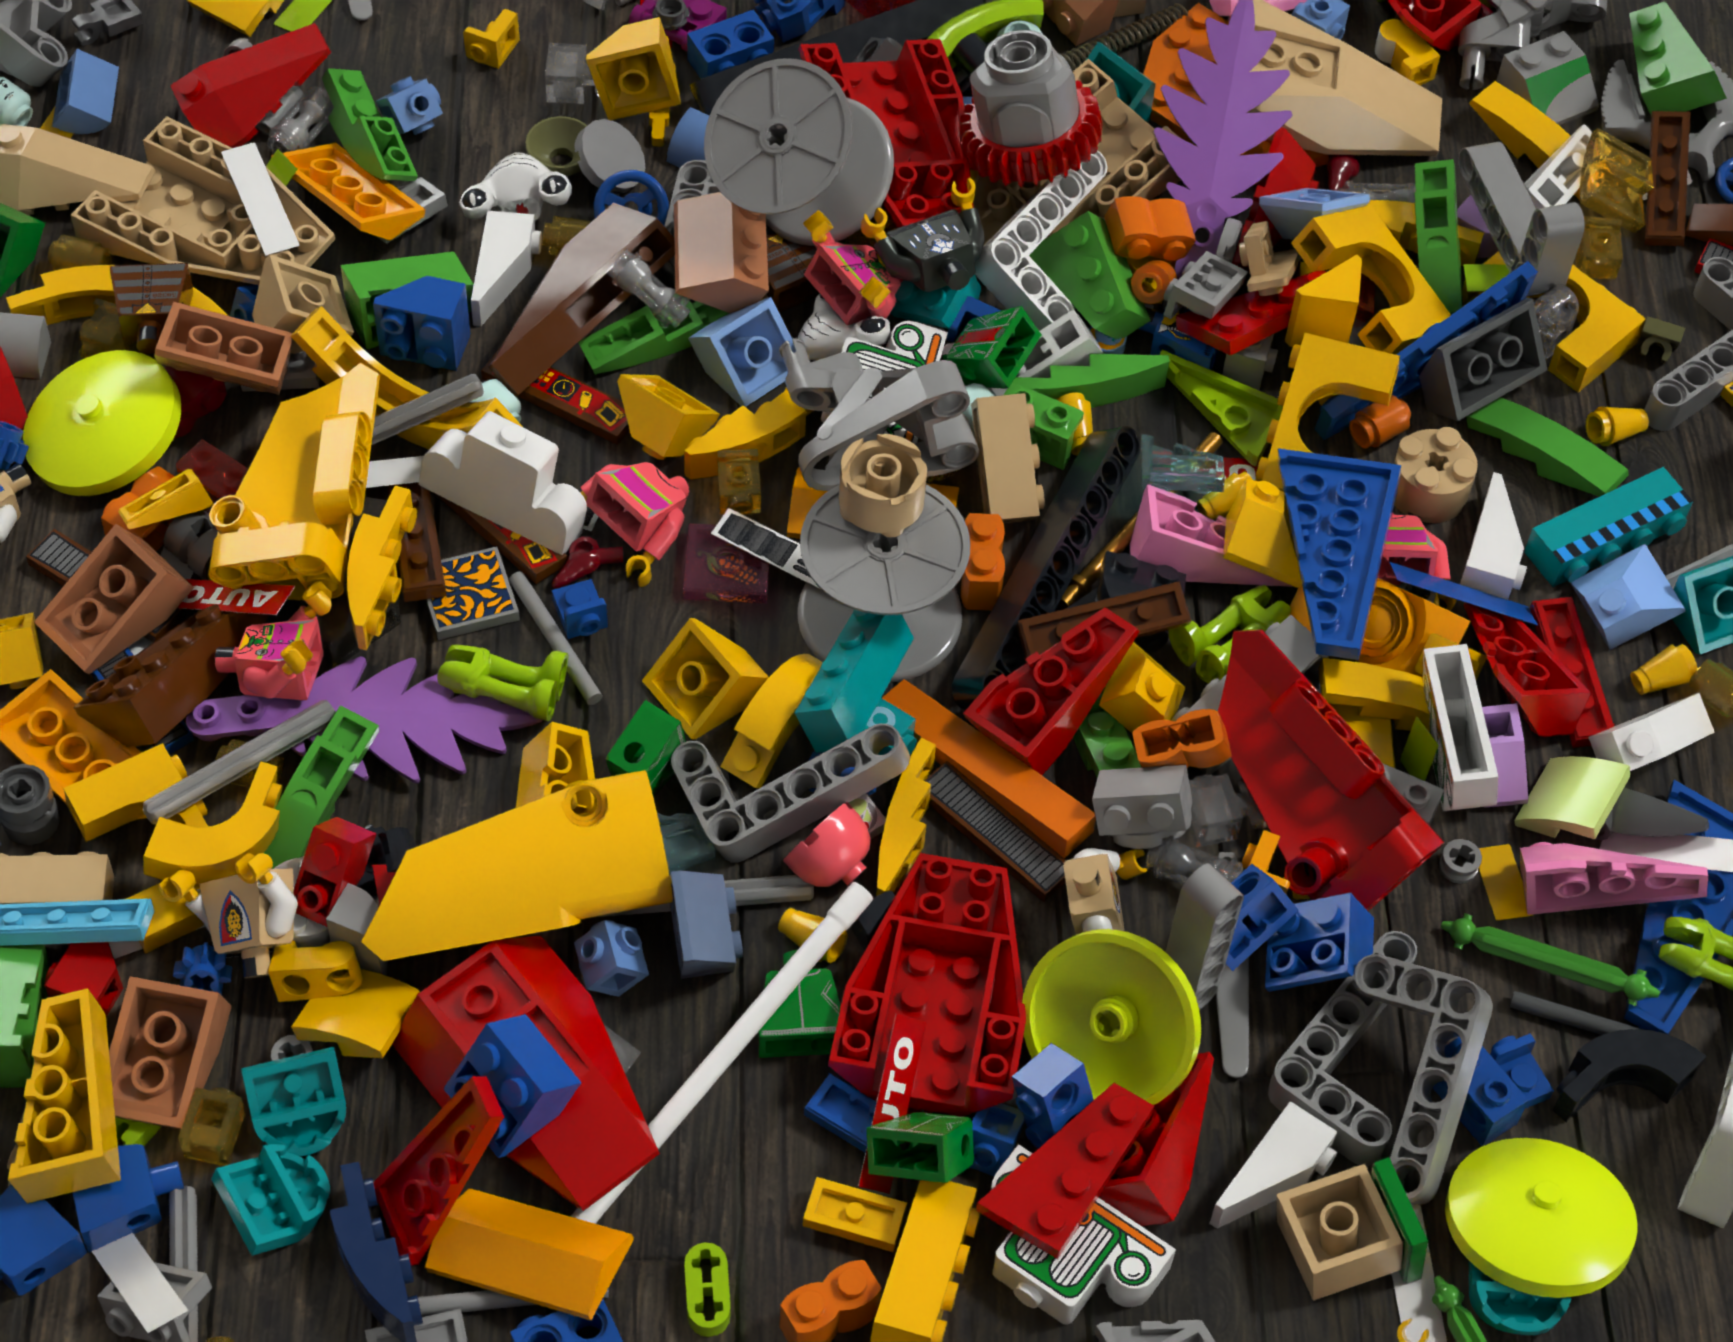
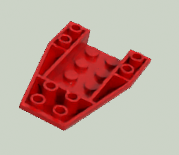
(921, 113)
(948, 961)
(601, 1129)

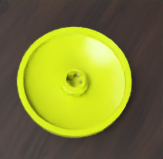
(102, 423)
(1116, 1010)
(1541, 1217)

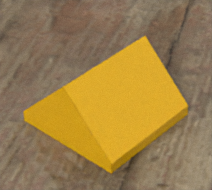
(1327, 304)

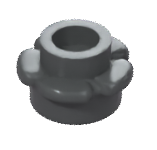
(672, 13)

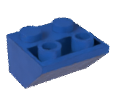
(424, 322)
(1319, 943)
(524, 1075)

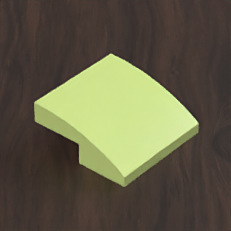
(1573, 796)

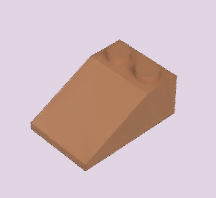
(112, 600)
(164, 1049)

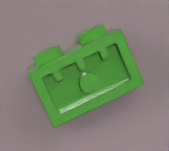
(1053, 425)

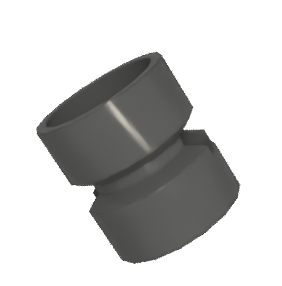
(191, 541)
(27, 805)

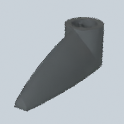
(1648, 816)

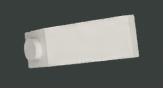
(1561, 173)
(503, 260)
(1062, 344)
(1496, 546)
(1654, 733)
(1283, 1160)

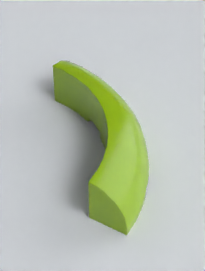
(987, 21)

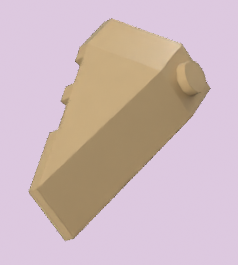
(56, 171)

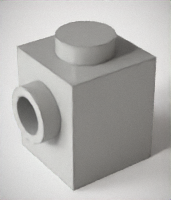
(1251, 363)

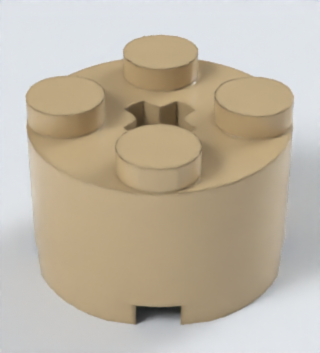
(1434, 474)
(882, 484)

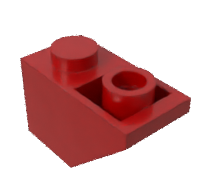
(333, 858)
(83, 968)

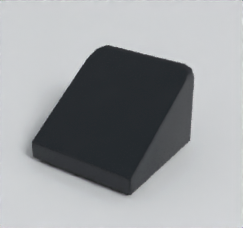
(870, 919)

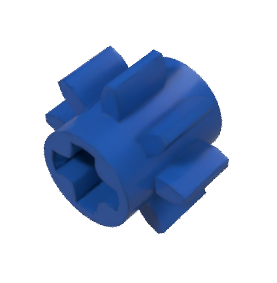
(11, 445)
(203, 969)

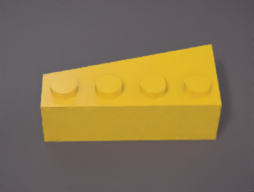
(553, 762)
(69, 1108)
(926, 1263)

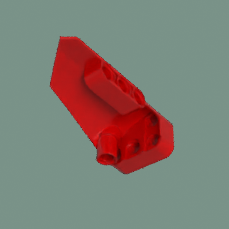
(1317, 780)

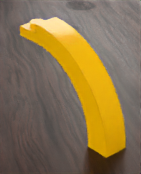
(71, 292)
(338, 354)

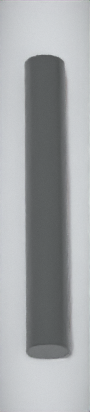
(1565, 1015)

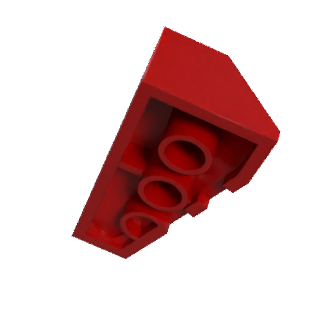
(1437, 20)
(239, 89)
(1291, 173)
(1529, 673)
(1047, 699)
(1161, 1160)

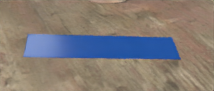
(1462, 593)

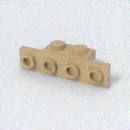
(1267, 268)

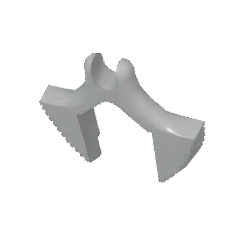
(1624, 118)

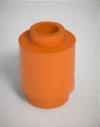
(1158, 270)
(1380, 422)

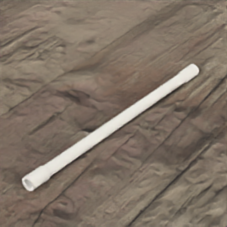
(838, 919)

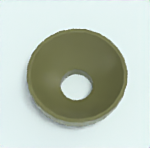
(553, 138)

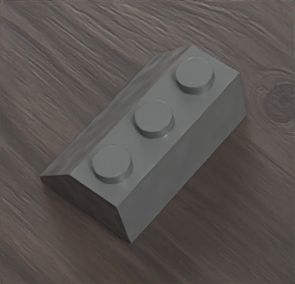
(1484, 363)

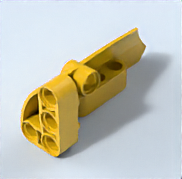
(300, 492)
(527, 871)

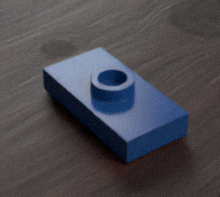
(842, 1111)

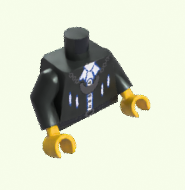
(933, 250)

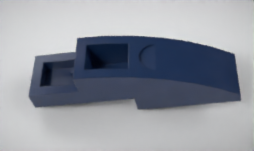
(373, 1260)

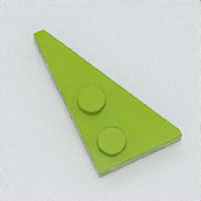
(1230, 406)

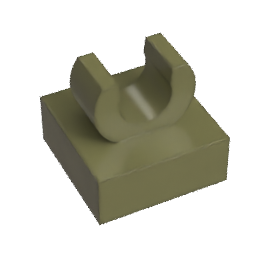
(1661, 334)

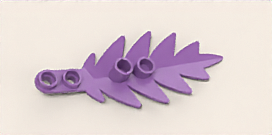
(1221, 126)
(423, 714)

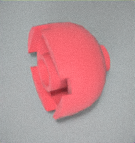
(832, 850)

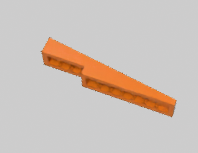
(1011, 783)

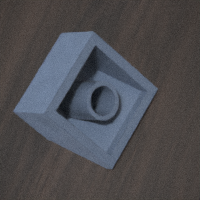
(703, 924)

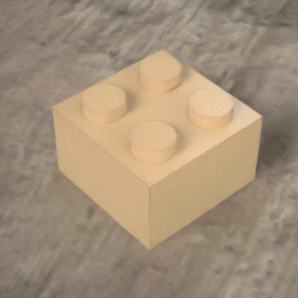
(1339, 1232)

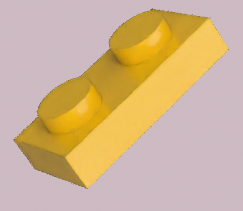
(854, 1214)

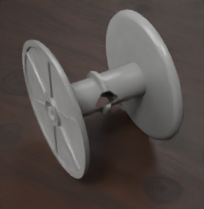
(796, 145)
(885, 577)

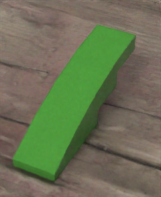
(642, 339)
(1105, 379)
(1554, 448)

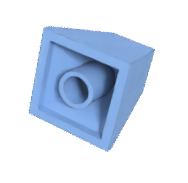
(1296, 208)
(744, 351)
(1627, 596)

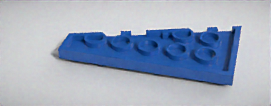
(1507, 292)
(1339, 535)
(1674, 985)

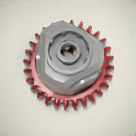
(1028, 113)

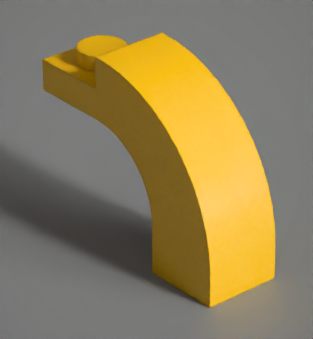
(770, 720)
(215, 849)

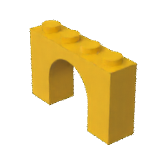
(1361, 232)
(1604, 334)
(1322, 370)
(117, 798)

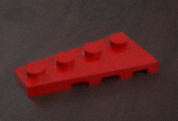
(1244, 318)
(435, 1167)
(1065, 1176)

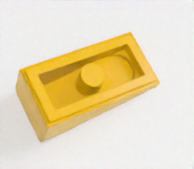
(169, 500)

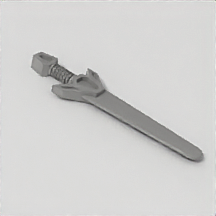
(1233, 1013)

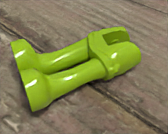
(1246, 612)
(532, 689)
(1705, 942)

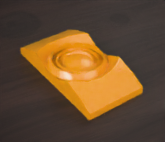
(1396, 626)

